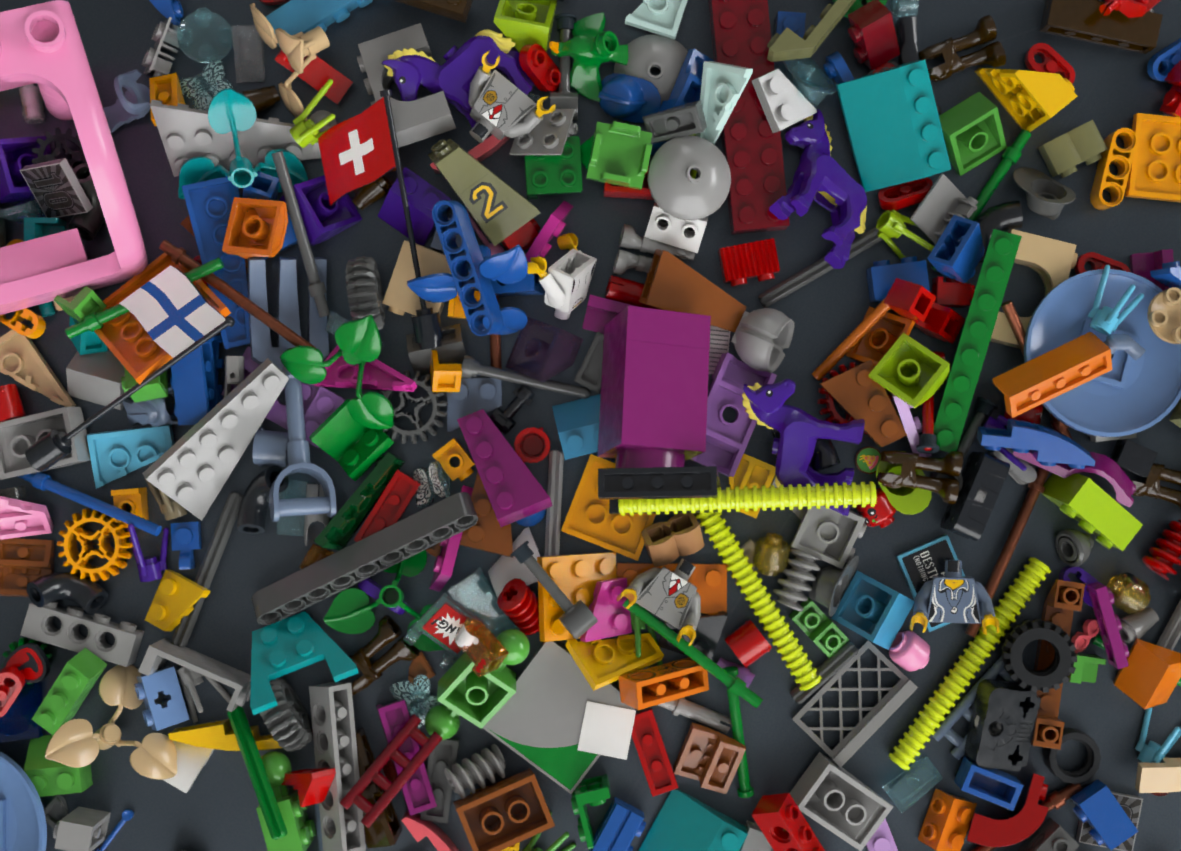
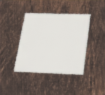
(606, 730)

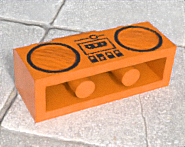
(663, 683)

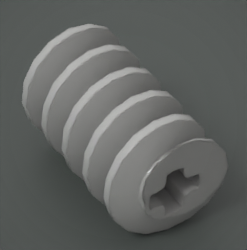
(797, 579)
(476, 771)

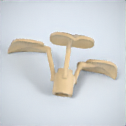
(295, 48)
(78, 746)

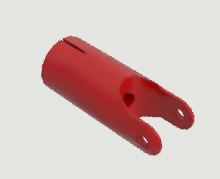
(625, 291)

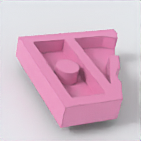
(23, 518)

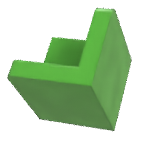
(82, 305)
(1086, 668)

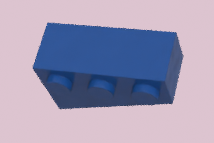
(196, 382)

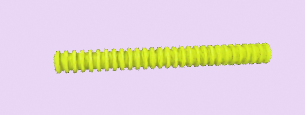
(760, 498)
(760, 600)
(968, 664)

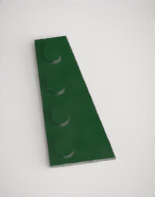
(355, 510)

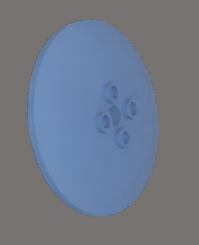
(1134, 391)

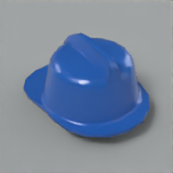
(628, 97)

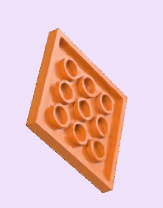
(127, 336)

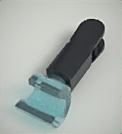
(906, 28)

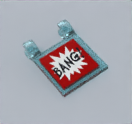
(441, 625)

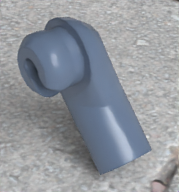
(1125, 343)

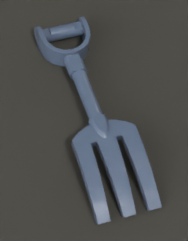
(261, 349)

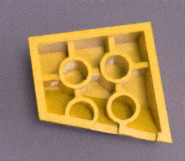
(1028, 95)

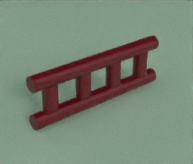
(391, 788)

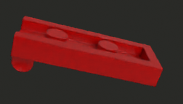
(317, 74)

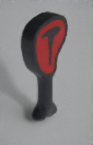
(30, 661)

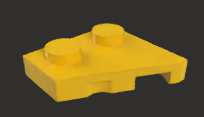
(752, 473)
(174, 600)

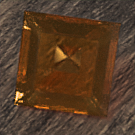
(314, 554)

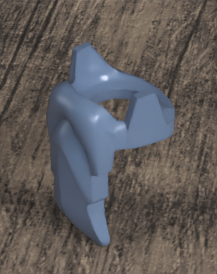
(132, 105)
(150, 411)

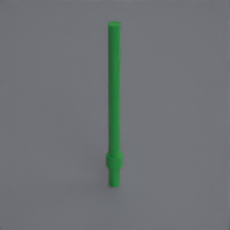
(1010, 156)
(95, 321)
(735, 685)

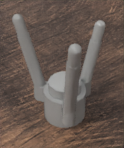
(189, 680)

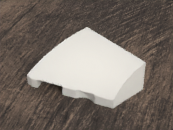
(510, 568)
(189, 764)

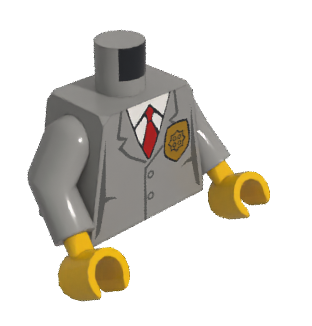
(501, 106)
(668, 597)

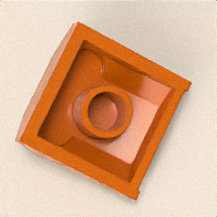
(255, 228)

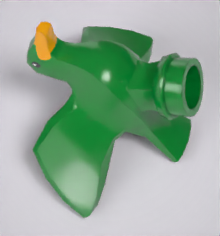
(590, 49)

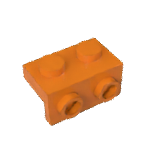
(946, 821)

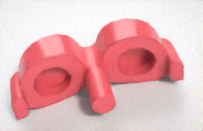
(1080, 639)

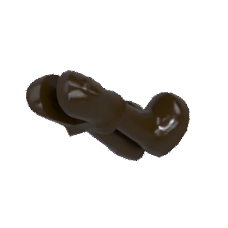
(991, 54)
(948, 465)
(1152, 488)
(387, 632)

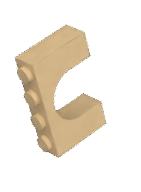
(1052, 262)

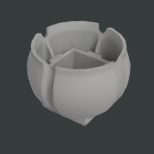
(762, 338)

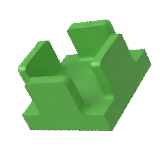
(619, 154)

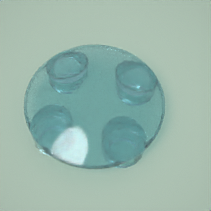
(205, 36)

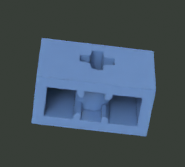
(173, 708)

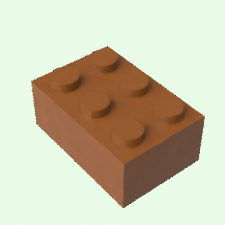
(504, 813)

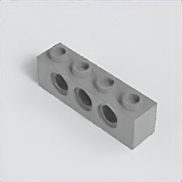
(40, 627)

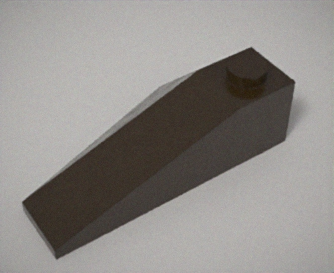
(387, 826)

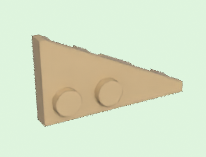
(27, 366)

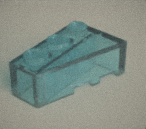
(479, 597)

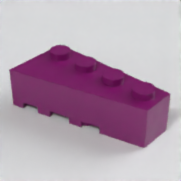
(505, 477)

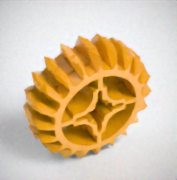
(79, 561)

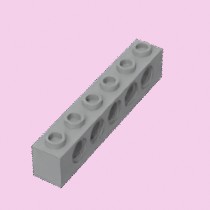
(337, 748)

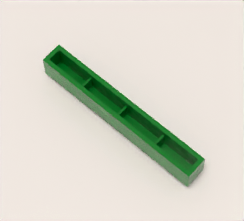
(975, 338)

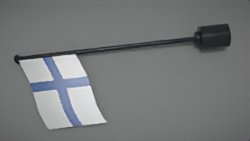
(174, 318)

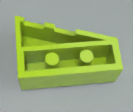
(1093, 509)

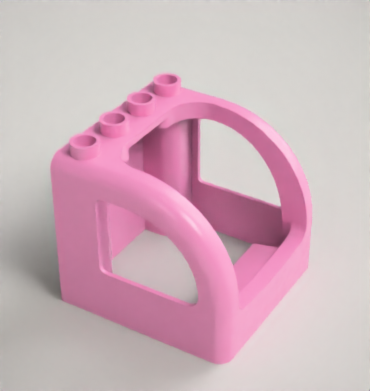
(46, 49)

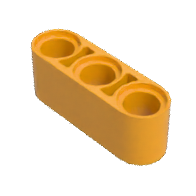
(1122, 160)

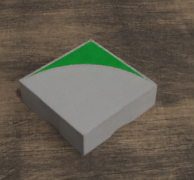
(547, 715)

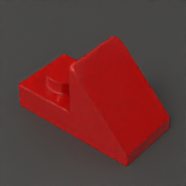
(311, 784)

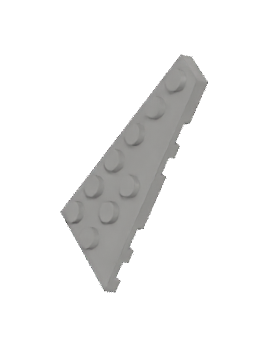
(207, 454)

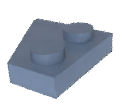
(473, 396)

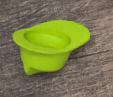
(904, 499)

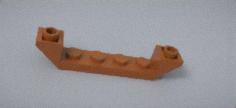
(1058, 609)

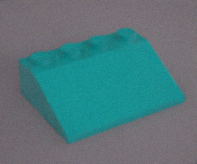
(894, 126)
(692, 826)

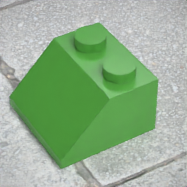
(972, 132)
(51, 776)

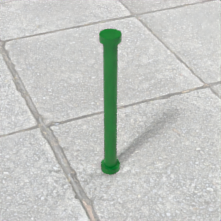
(745, 789)

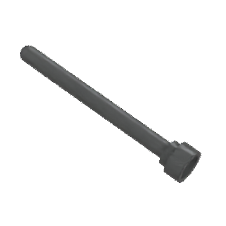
(472, 367)

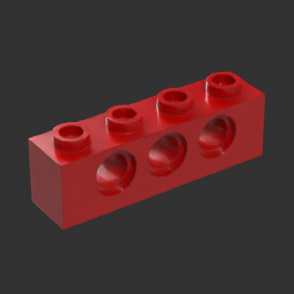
(784, 824)

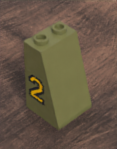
(487, 197)

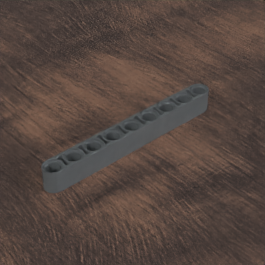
(364, 558)

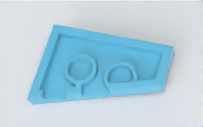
(126, 450)

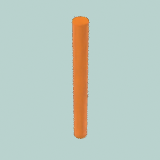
(851, 340)

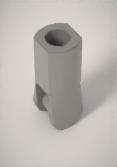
(233, 372)
(1015, 472)

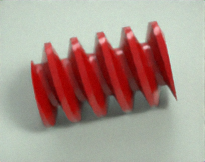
(1168, 551)
(520, 606)

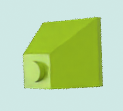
(526, 21)
(910, 371)

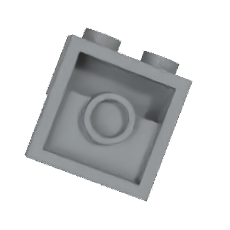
(829, 535)

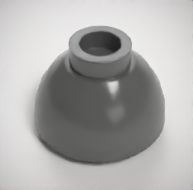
(1073, 546)

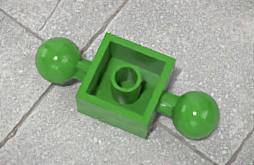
(474, 696)
(299, 827)

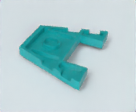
(287, 648)

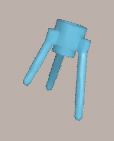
(1108, 319)
(1153, 751)

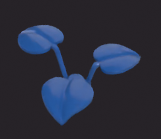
(505, 267)

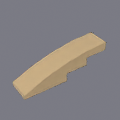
(1159, 777)

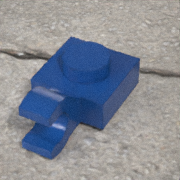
(186, 538)

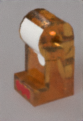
(480, 646)

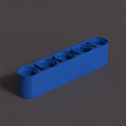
(457, 258)

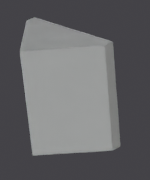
(95, 378)

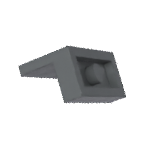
(450, 352)

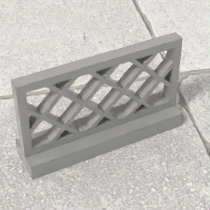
(872, 720)

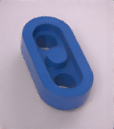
(1168, 57)
(837, 68)

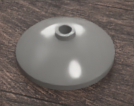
(657, 52)
(675, 188)

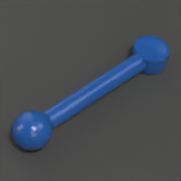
(126, 816)

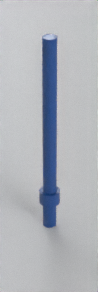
(44, 482)

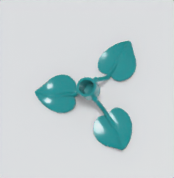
(235, 113)

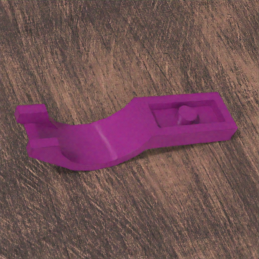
(1103, 466)

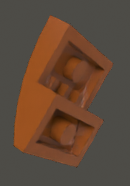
(23, 562)
(709, 758)

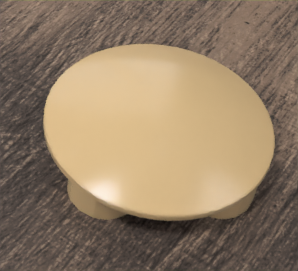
(1165, 315)

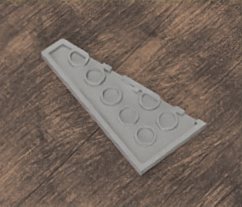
(189, 135)

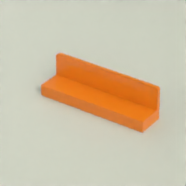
(1054, 373)

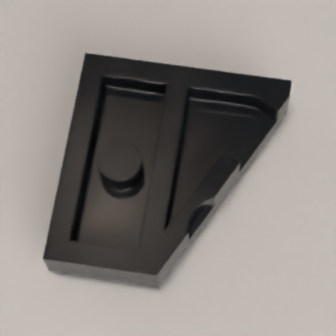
(707, 634)

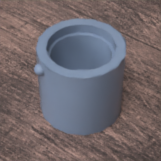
(270, 448)

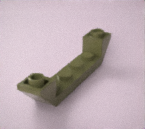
(791, 46)

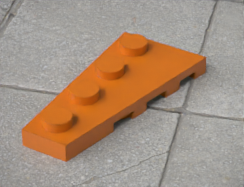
(707, 577)

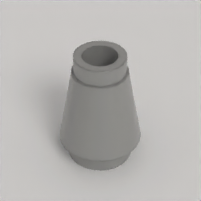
(1137, 624)

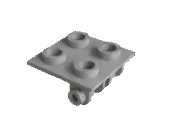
(161, 34)
(548, 136)
(940, 206)

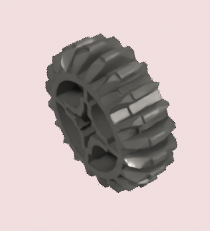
(365, 290)
(416, 419)
(289, 720)

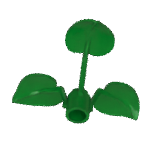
(358, 344)
(353, 613)

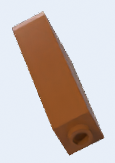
(679, 288)

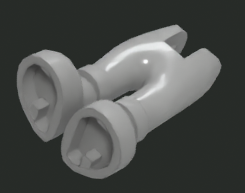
(630, 240)

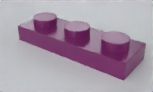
(1108, 624)

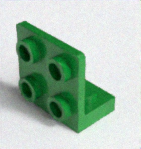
(554, 172)
(350, 442)
(592, 792)

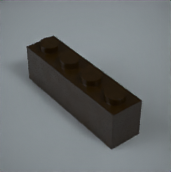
(1084, 22)

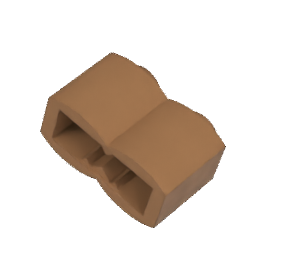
(672, 539)

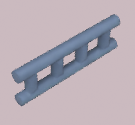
(963, 709)

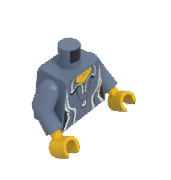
(953, 600)

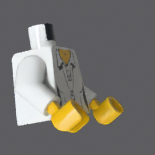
(566, 279)

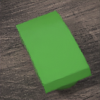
(819, 628)

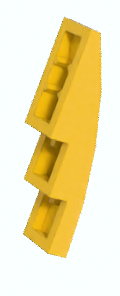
(219, 736)

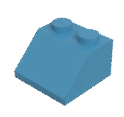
(578, 426)
(873, 610)

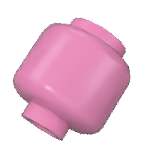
(909, 651)

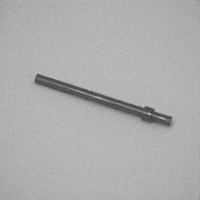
(316, 287)

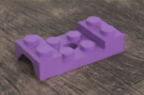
(317, 402)
(726, 440)

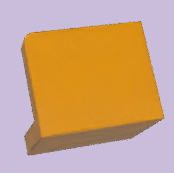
(444, 376)

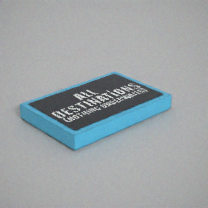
(925, 562)

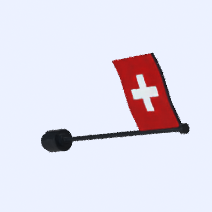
(360, 154)

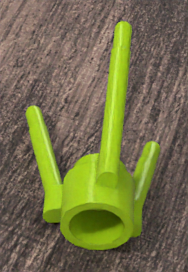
(307, 131)
(892, 225)

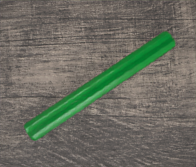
(257, 773)

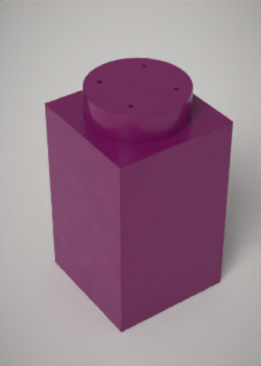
(654, 388)

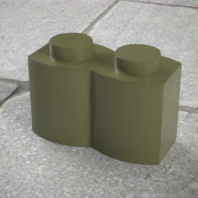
(1073, 148)

